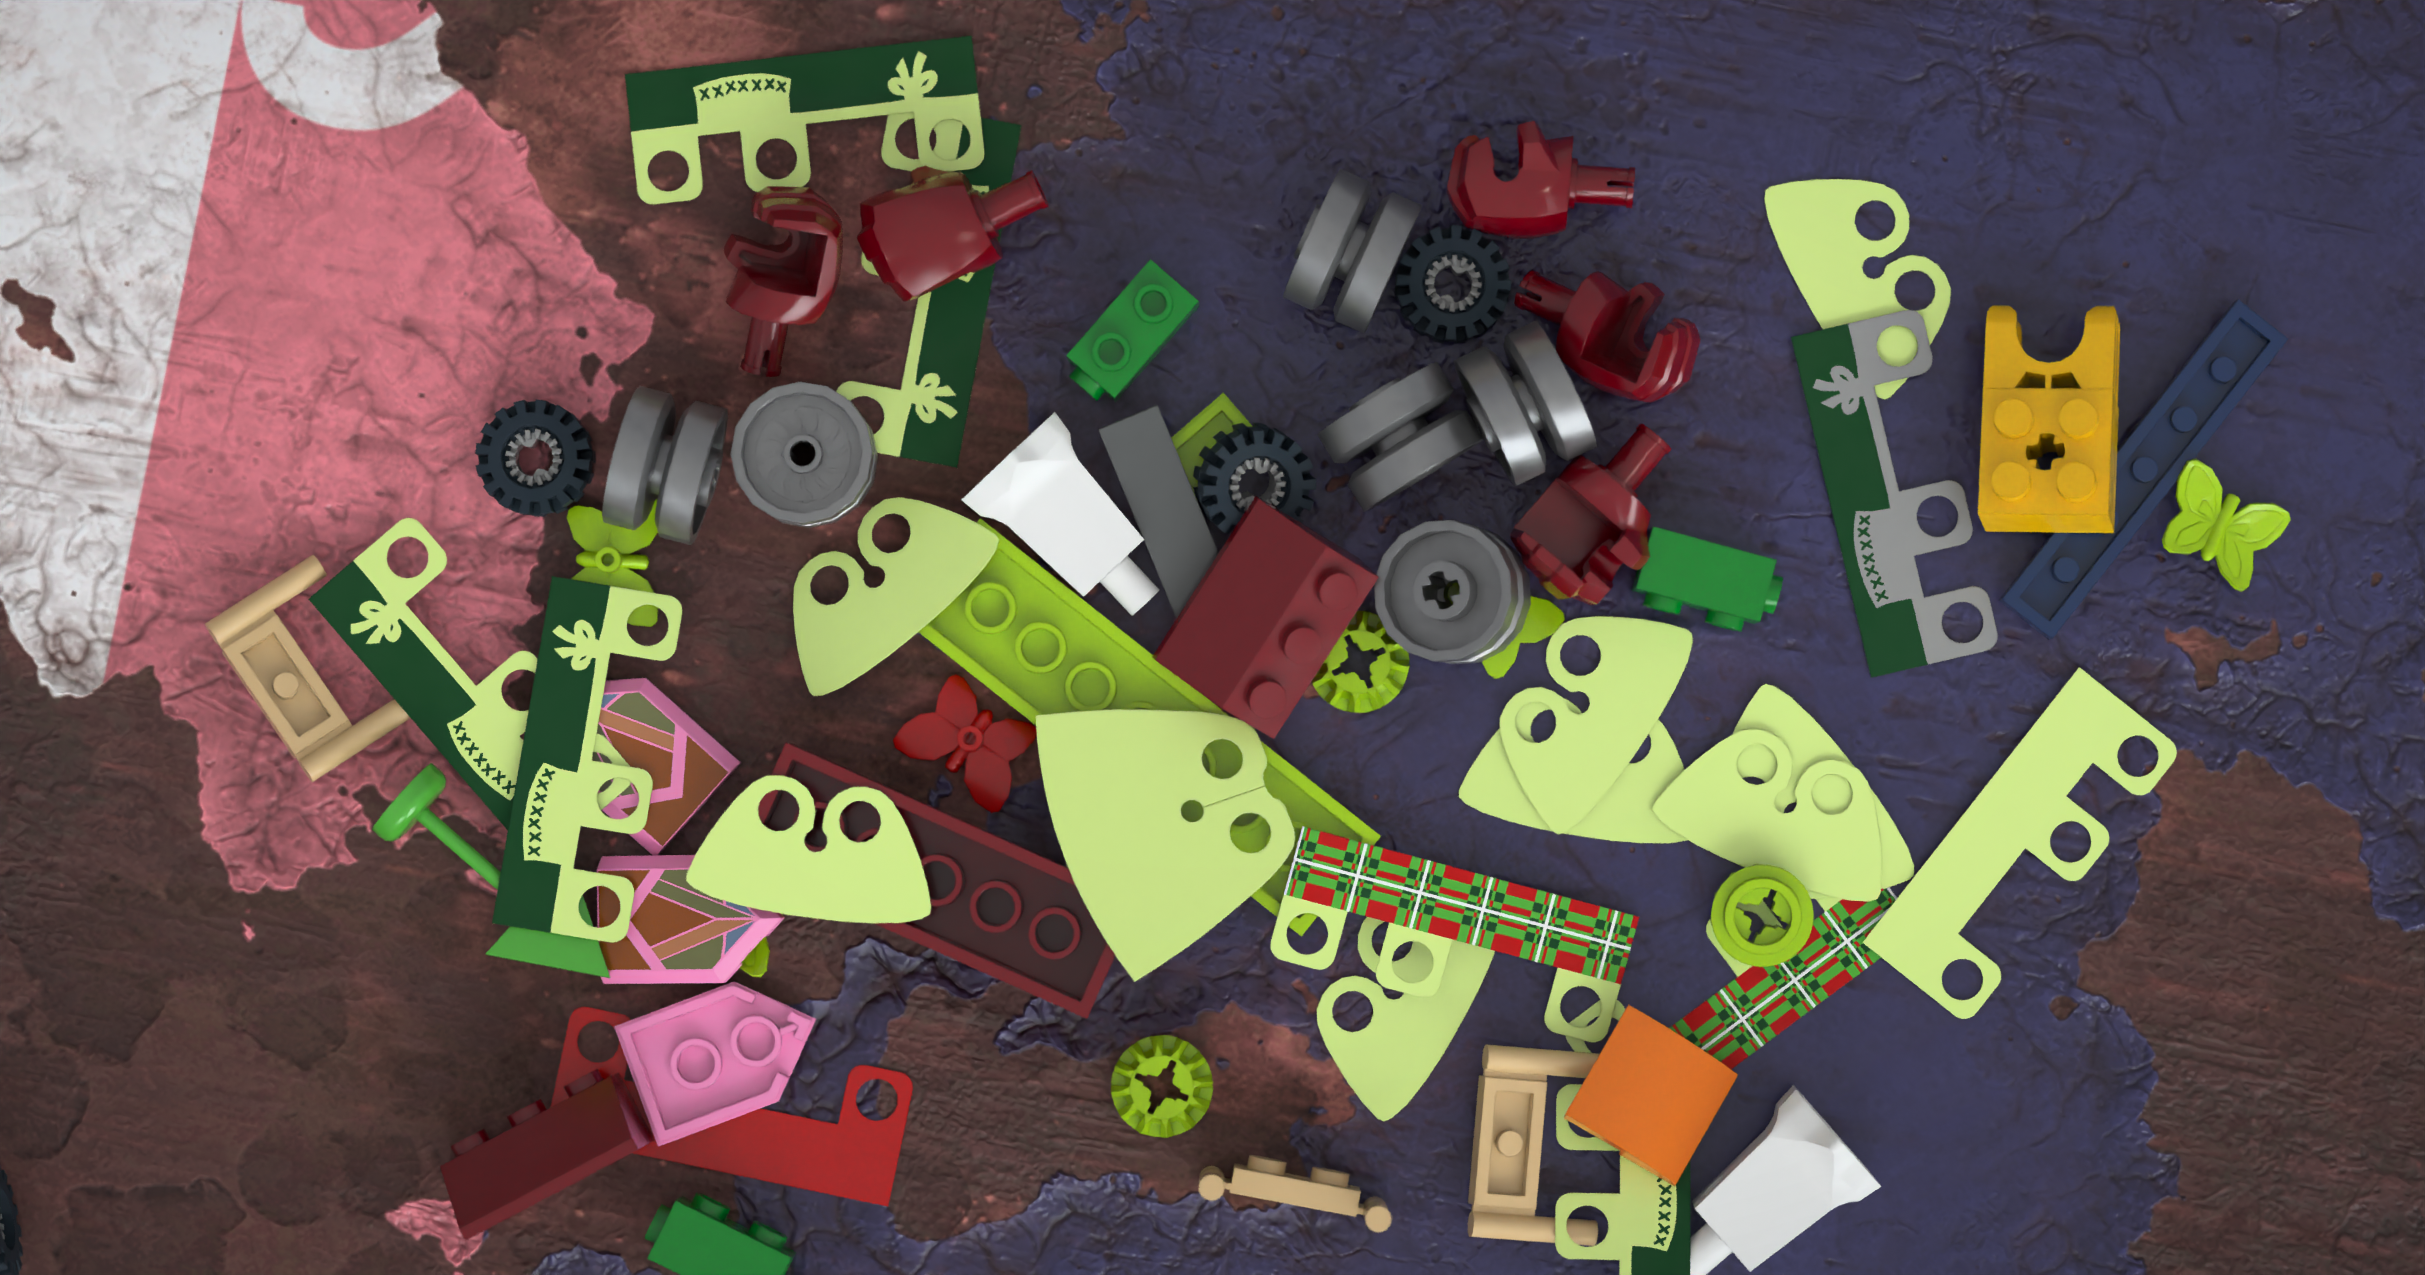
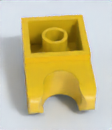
(2046, 409)

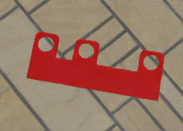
(840, 1159)

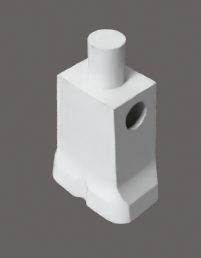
(1064, 516)
(1776, 1188)

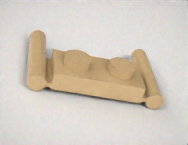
(287, 683)
(1510, 1144)
(1323, 1191)

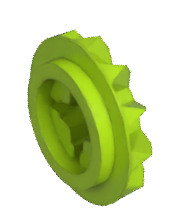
(1387, 672)
(1772, 943)
(1150, 1057)

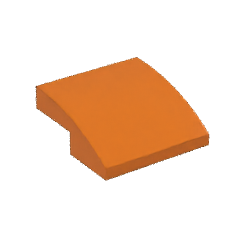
(1651, 1095)

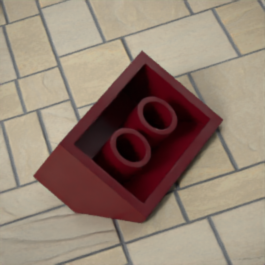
(1265, 617)
(542, 1152)

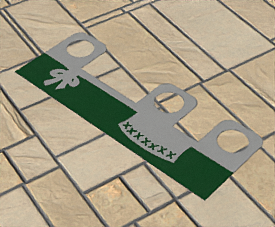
(1870, 514)

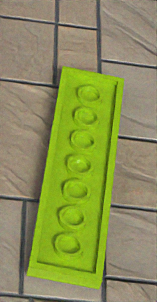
(1060, 655)

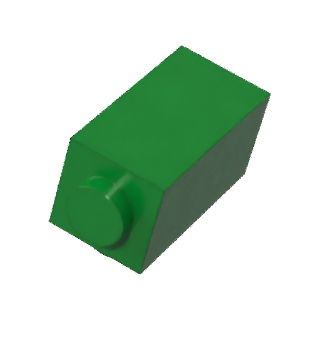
(1130, 333)
(1709, 577)
(702, 1241)

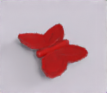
(972, 738)

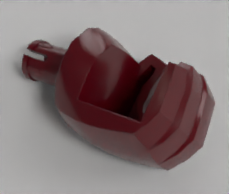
(1539, 195)
(940, 228)
(784, 280)
(1605, 332)
(1591, 522)

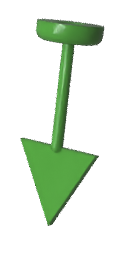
(516, 943)

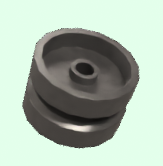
(1350, 250)
(1516, 407)
(1396, 430)
(842, 461)
(655, 463)
(1416, 583)

